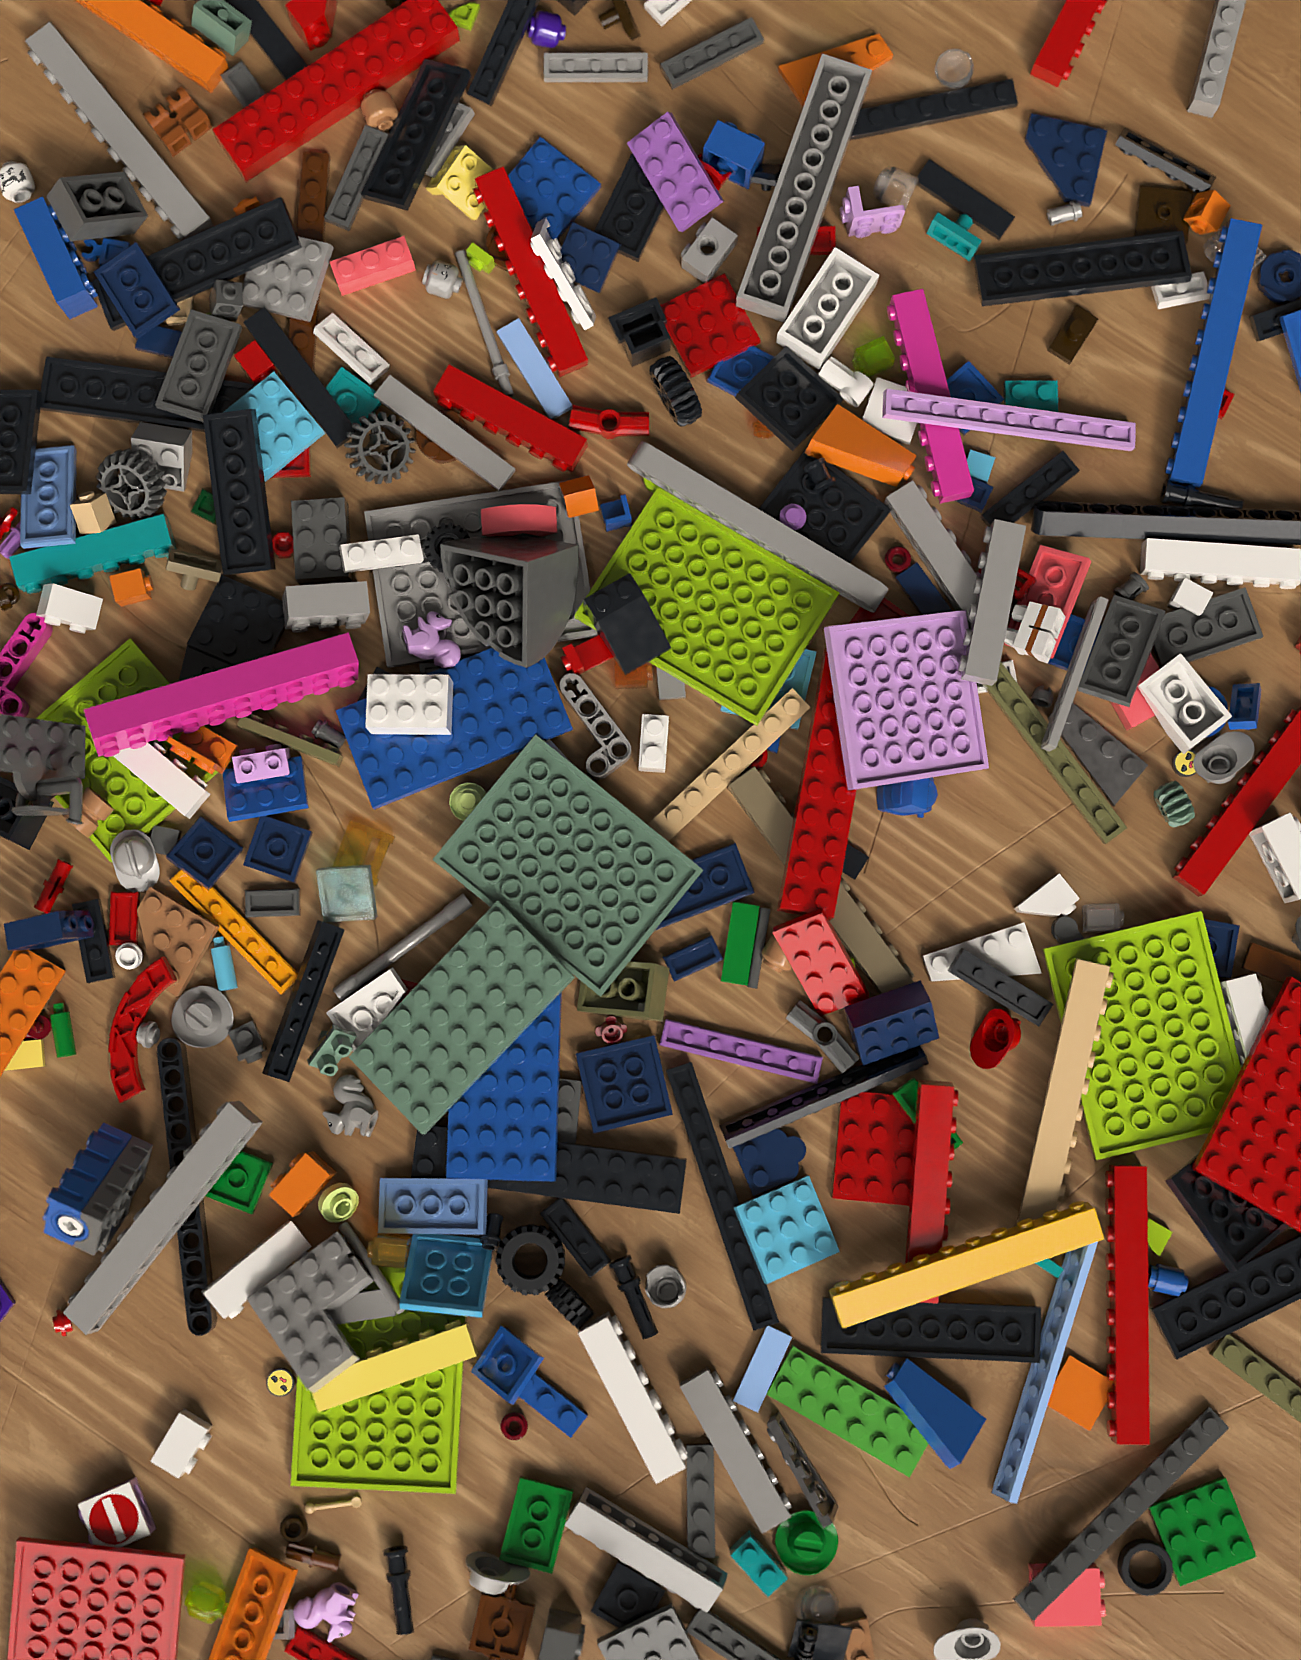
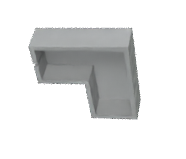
(299, 1308)

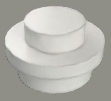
(129, 955)

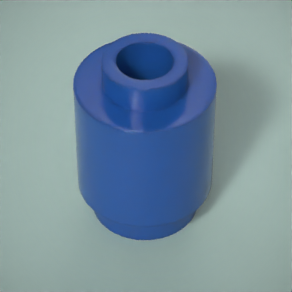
(1167, 1279)

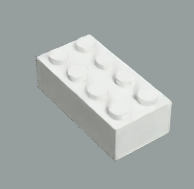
(827, 308)

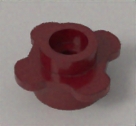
(613, 1036)

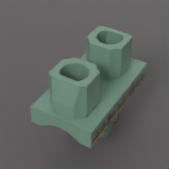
(332, 1047)

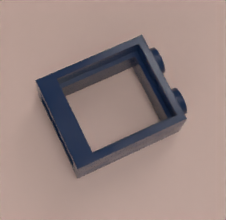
(48, 930)

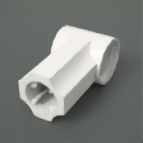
(850, 384)

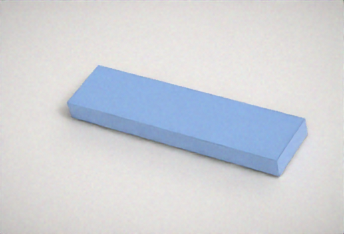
(534, 369)

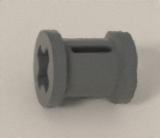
(1132, 587)

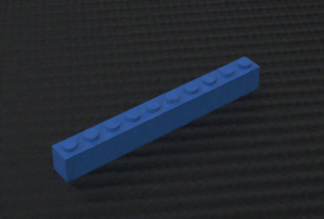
(1214, 352)

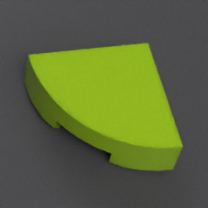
(465, 15)
(1157, 1237)

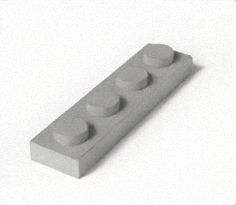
(595, 67)

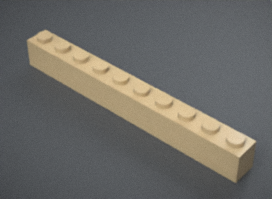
(1064, 1089)

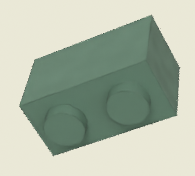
(221, 24)

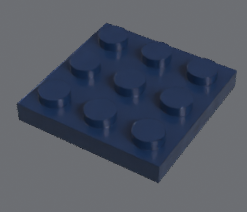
(624, 1084)

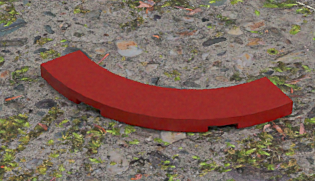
(125, 1024)

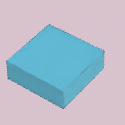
(980, 465)

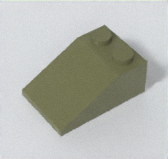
(634, 994)

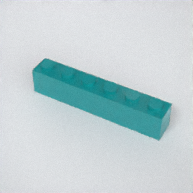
(93, 553)

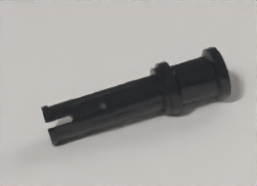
(1190, 496)
(629, 1284)
(398, 1577)

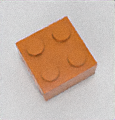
(302, 1183)

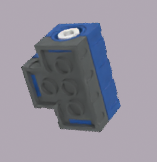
(97, 1190)

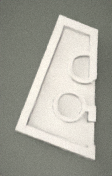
(368, 1006)

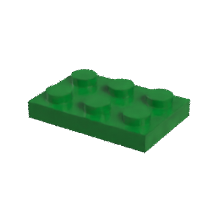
(536, 1524)

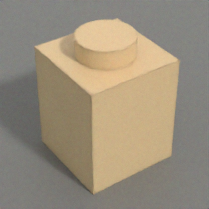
(92, 512)

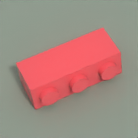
(372, 265)

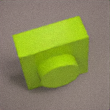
(479, 259)

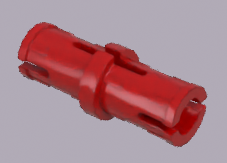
(53, 886)

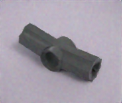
(835, 1049)

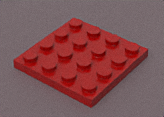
(873, 1150)

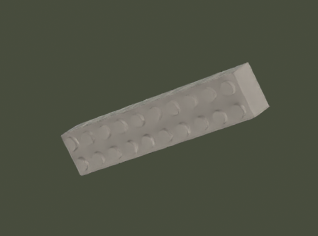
(803, 188)

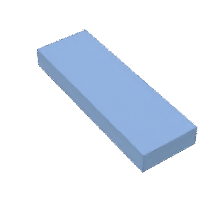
(762, 1368)

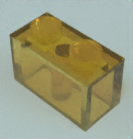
(389, 1250)

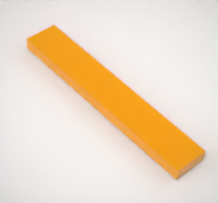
(237, 932)

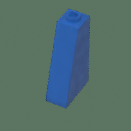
(935, 1411)

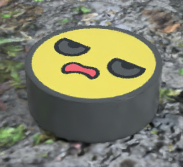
(1183, 764)
(280, 1382)

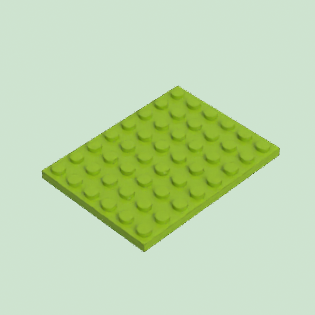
(722, 602)
(1163, 1037)
(390, 1437)

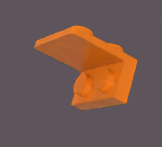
(208, 749)

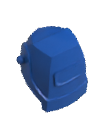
(907, 797)

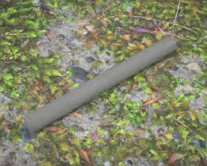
(373, 1270)

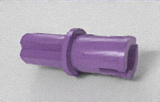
(11, 542)

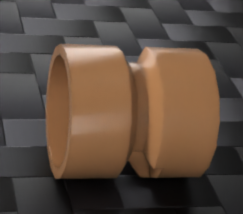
(93, 809)

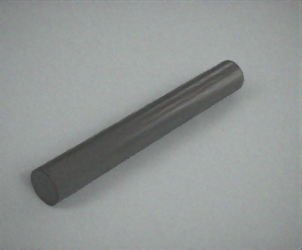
(759, 944)

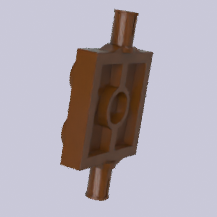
(502, 1626)

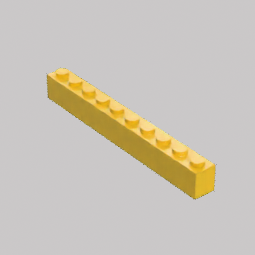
(965, 1264)

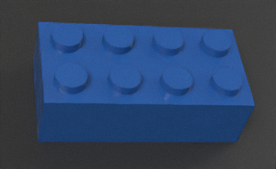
(57, 258)

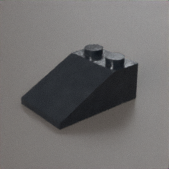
(626, 624)
(17, 828)

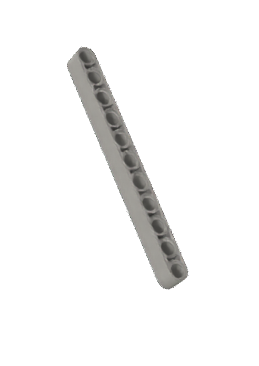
(757, 526)

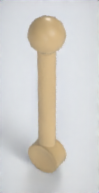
(355, 1502)

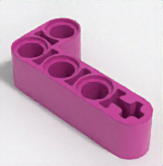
(21, 662)

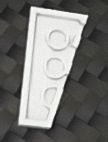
(562, 274)

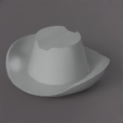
(202, 1017)

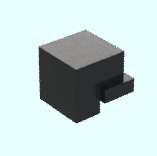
(642, 331)

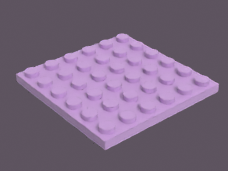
(904, 699)

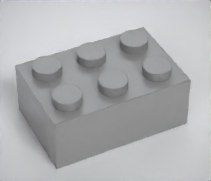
(325, 606)

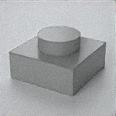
(286, 1626)

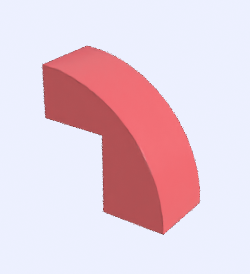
(519, 519)

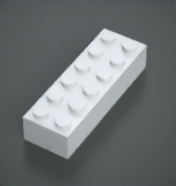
(632, 1397)

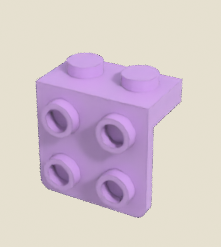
(864, 223)

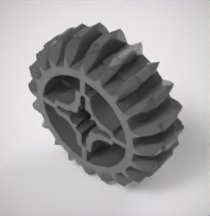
(383, 457)
(135, 478)

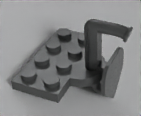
(45, 763)

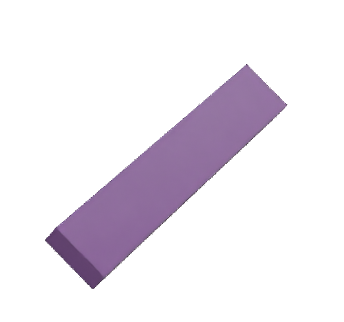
(741, 1051)

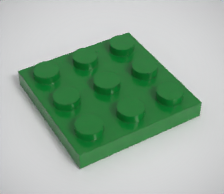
(1202, 1531)

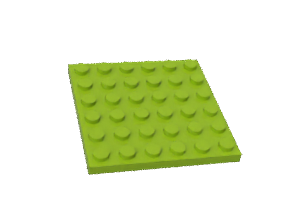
(134, 802)

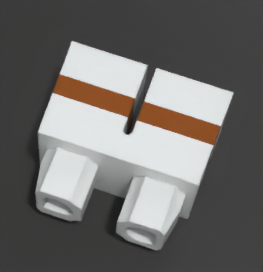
(1037, 630)

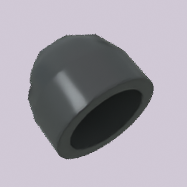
(1042, 697)

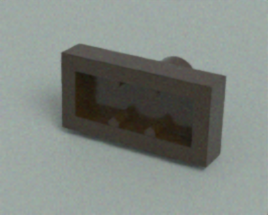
(622, 14)
(1073, 334)

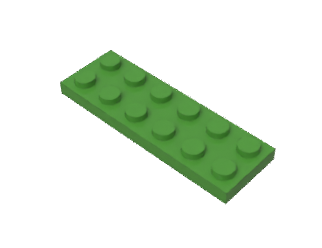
(848, 1410)

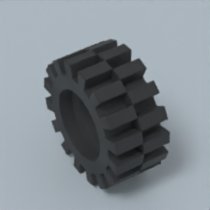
(436, 537)
(569, 1303)

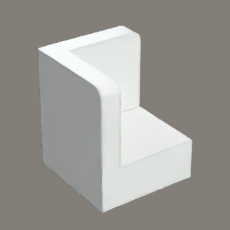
(1190, 596)

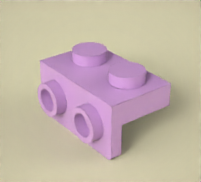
(261, 765)

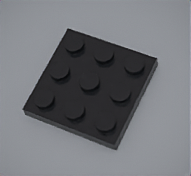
(789, 398)
(238, 624)

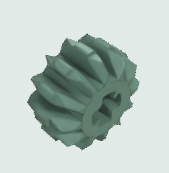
(1174, 804)

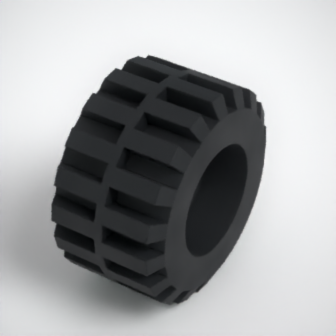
(506, 1259)

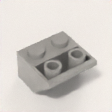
(168, 448)

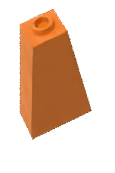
(860, 448)

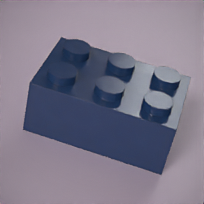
(891, 1022)

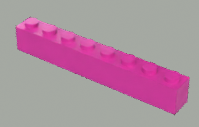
(926, 376)

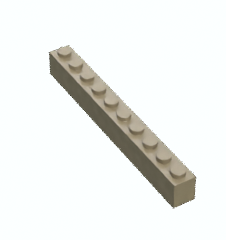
(849, 922)

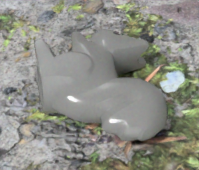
(357, 1108)

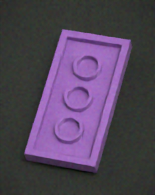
(675, 171)

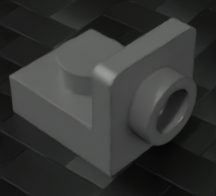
(247, 1042)

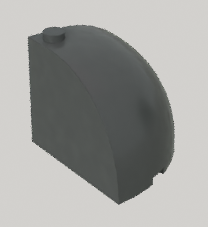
(513, 591)

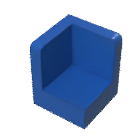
(616, 514)

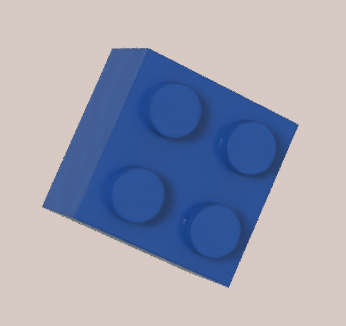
(734, 152)

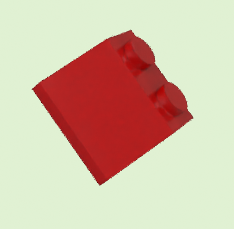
(312, 20)

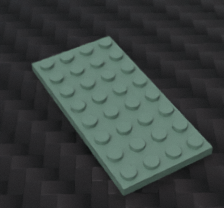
(461, 1017)

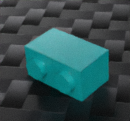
(758, 1563)

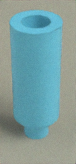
(223, 965)

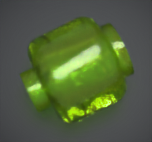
(206, 1602)

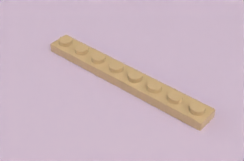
(729, 765)

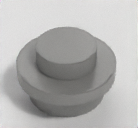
(148, 1034)

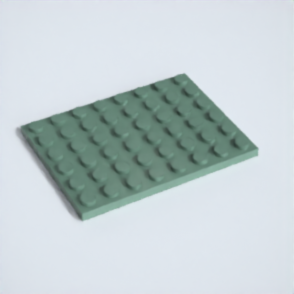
(568, 864)

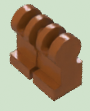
(188, 119)

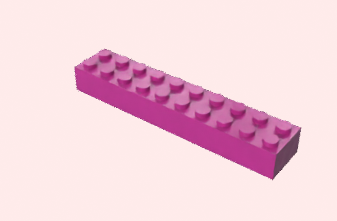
(222, 695)

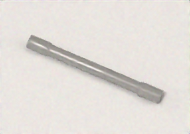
(356, 981)

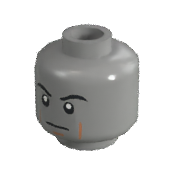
(442, 279)

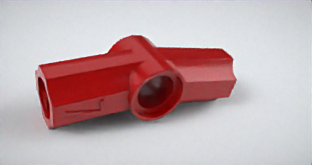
(592, 421)

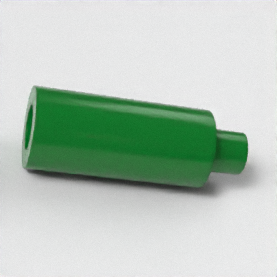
(62, 1032)

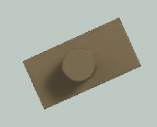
(193, 567)

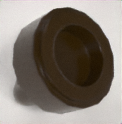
(5, 602)

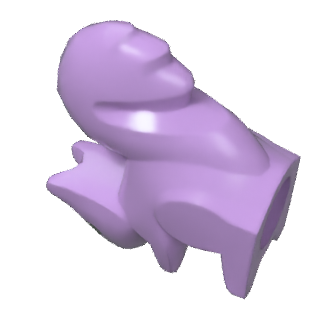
(426, 644)
(331, 1606)

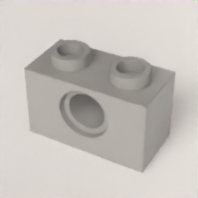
(704, 265)

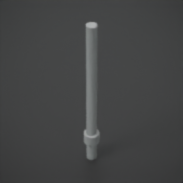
(500, 369)

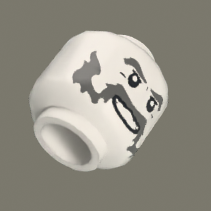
(16, 182)

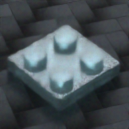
(346, 893)

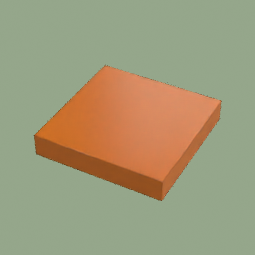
(1079, 1392)

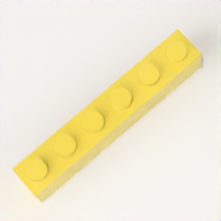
(399, 1364)

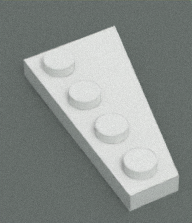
(1005, 950)

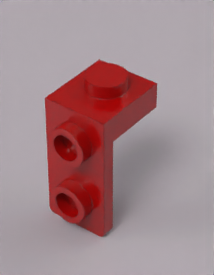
(585, 655)

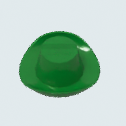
(805, 1544)

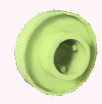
(465, 799)
(338, 1202)

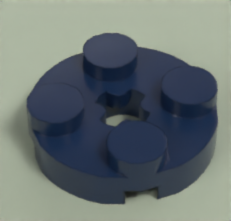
(1269, 279)

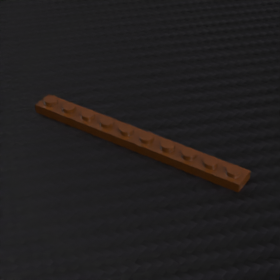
(310, 226)

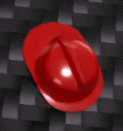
(995, 1038)

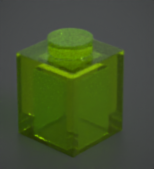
(873, 357)

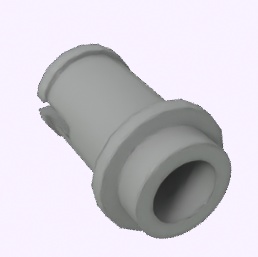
(1064, 213)

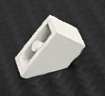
(1050, 899)

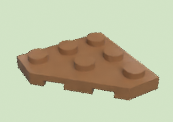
(174, 933)

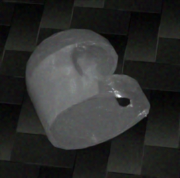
(894, 186)

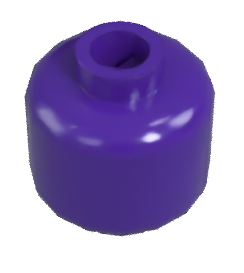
(546, 29)

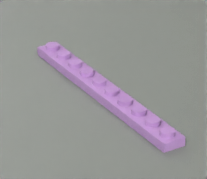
(1008, 420)

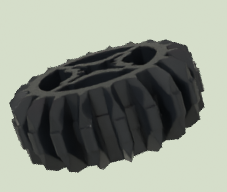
(675, 391)

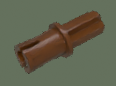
(313, 1556)

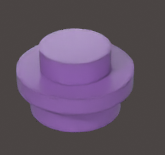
(793, 516)

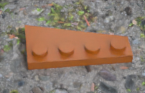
(866, 52)

